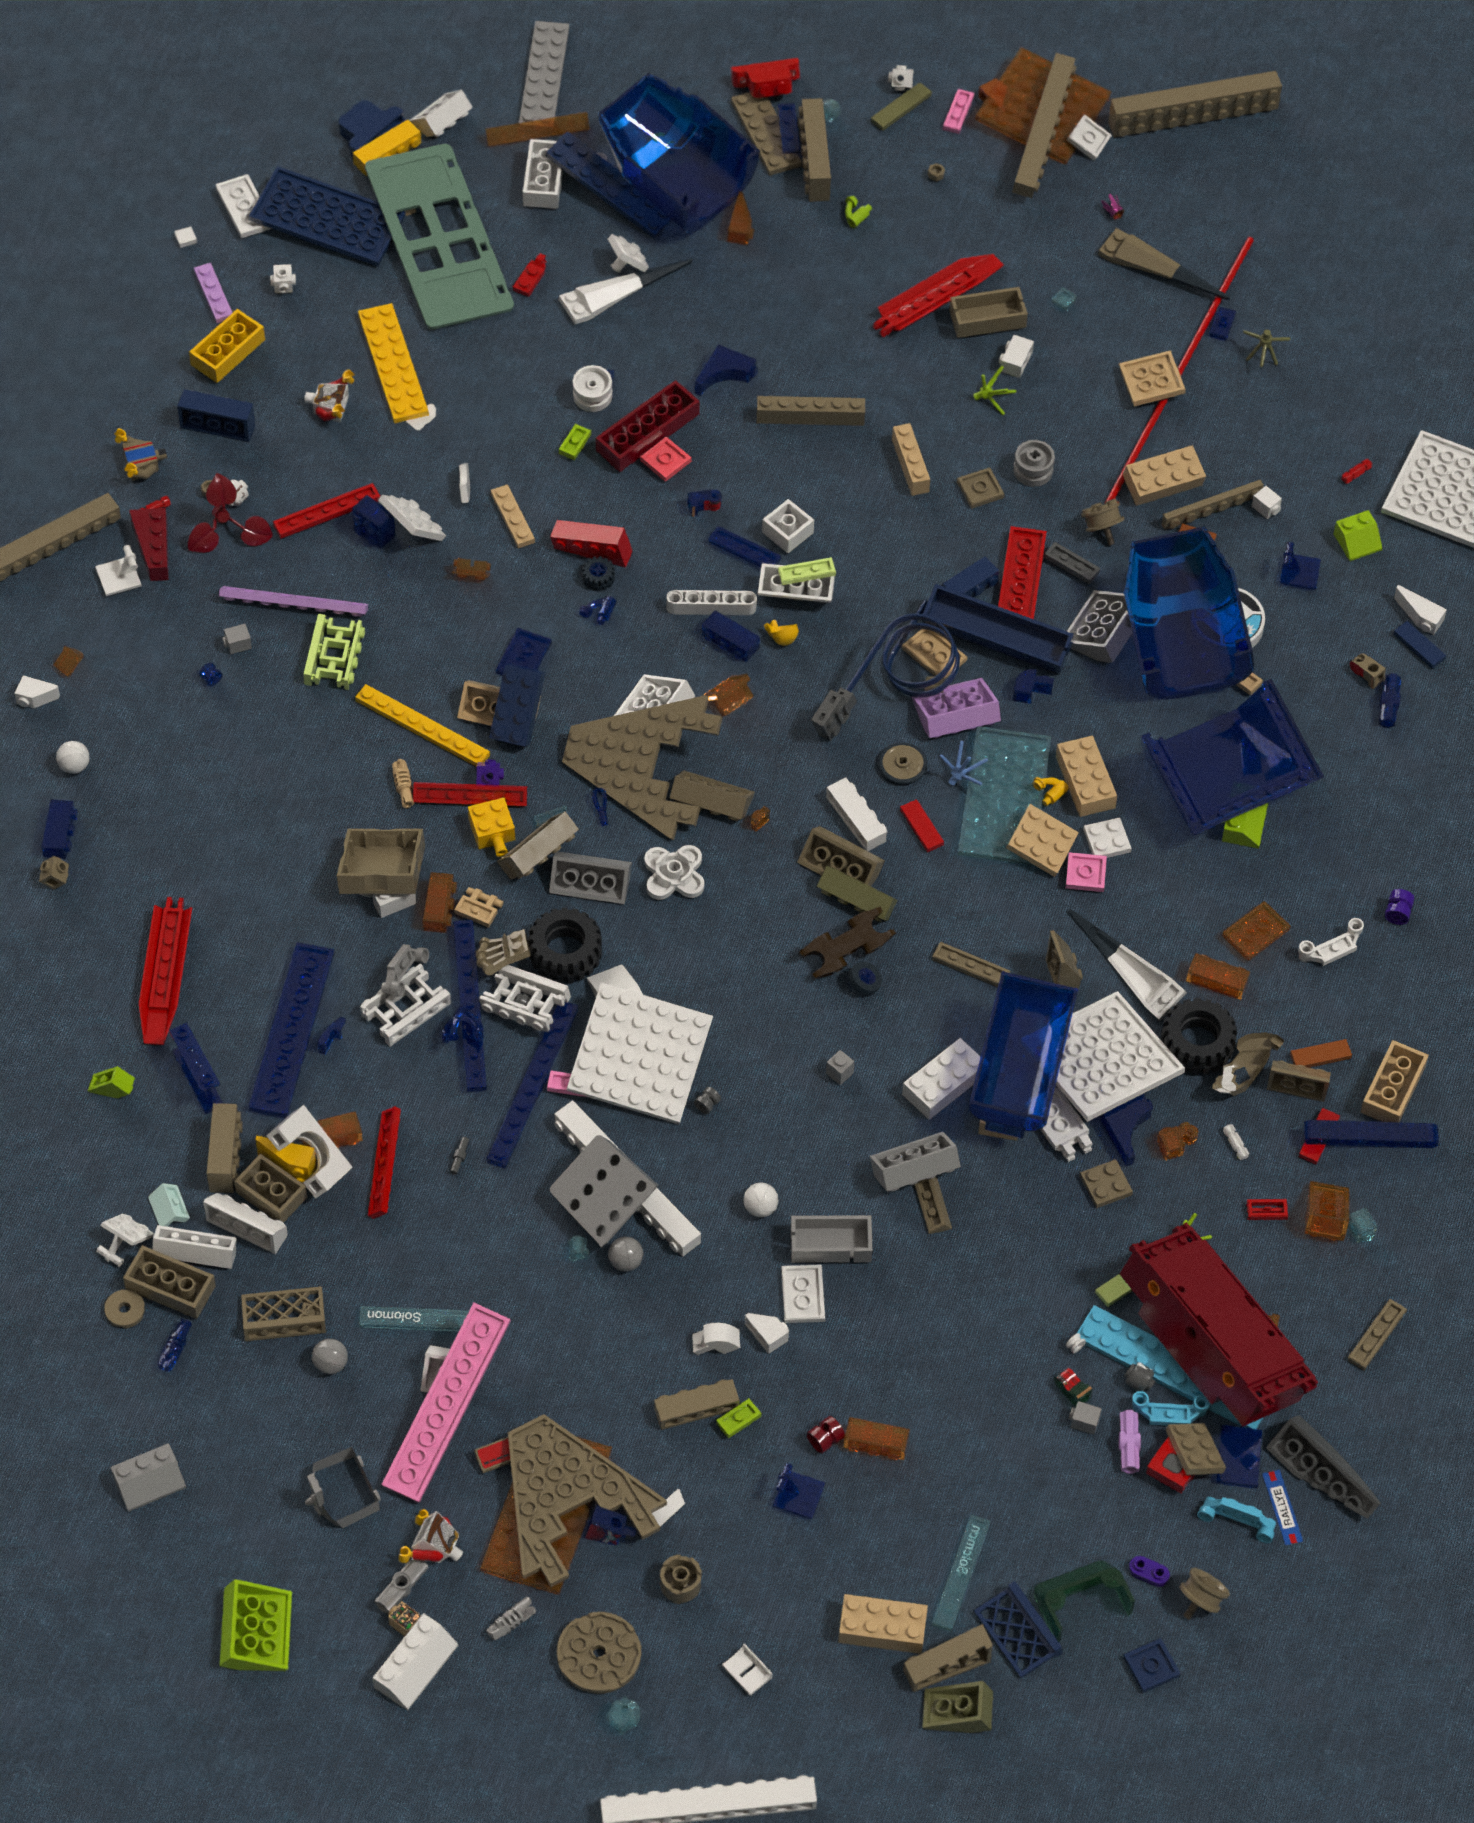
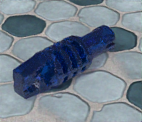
(174, 1346)

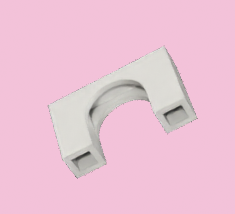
(331, 1162)

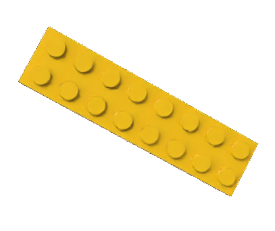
(393, 363)

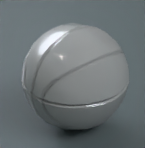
(625, 1254)
(329, 1356)

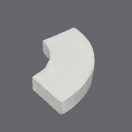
(464, 483)

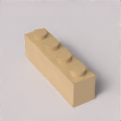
(911, 459)

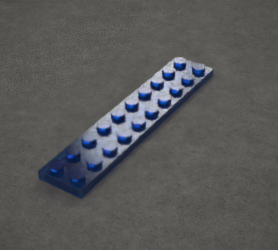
(291, 1030)

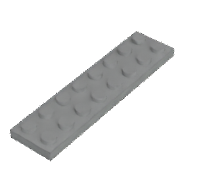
(544, 71)

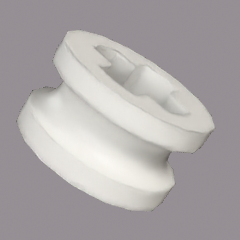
(1075, 1343)

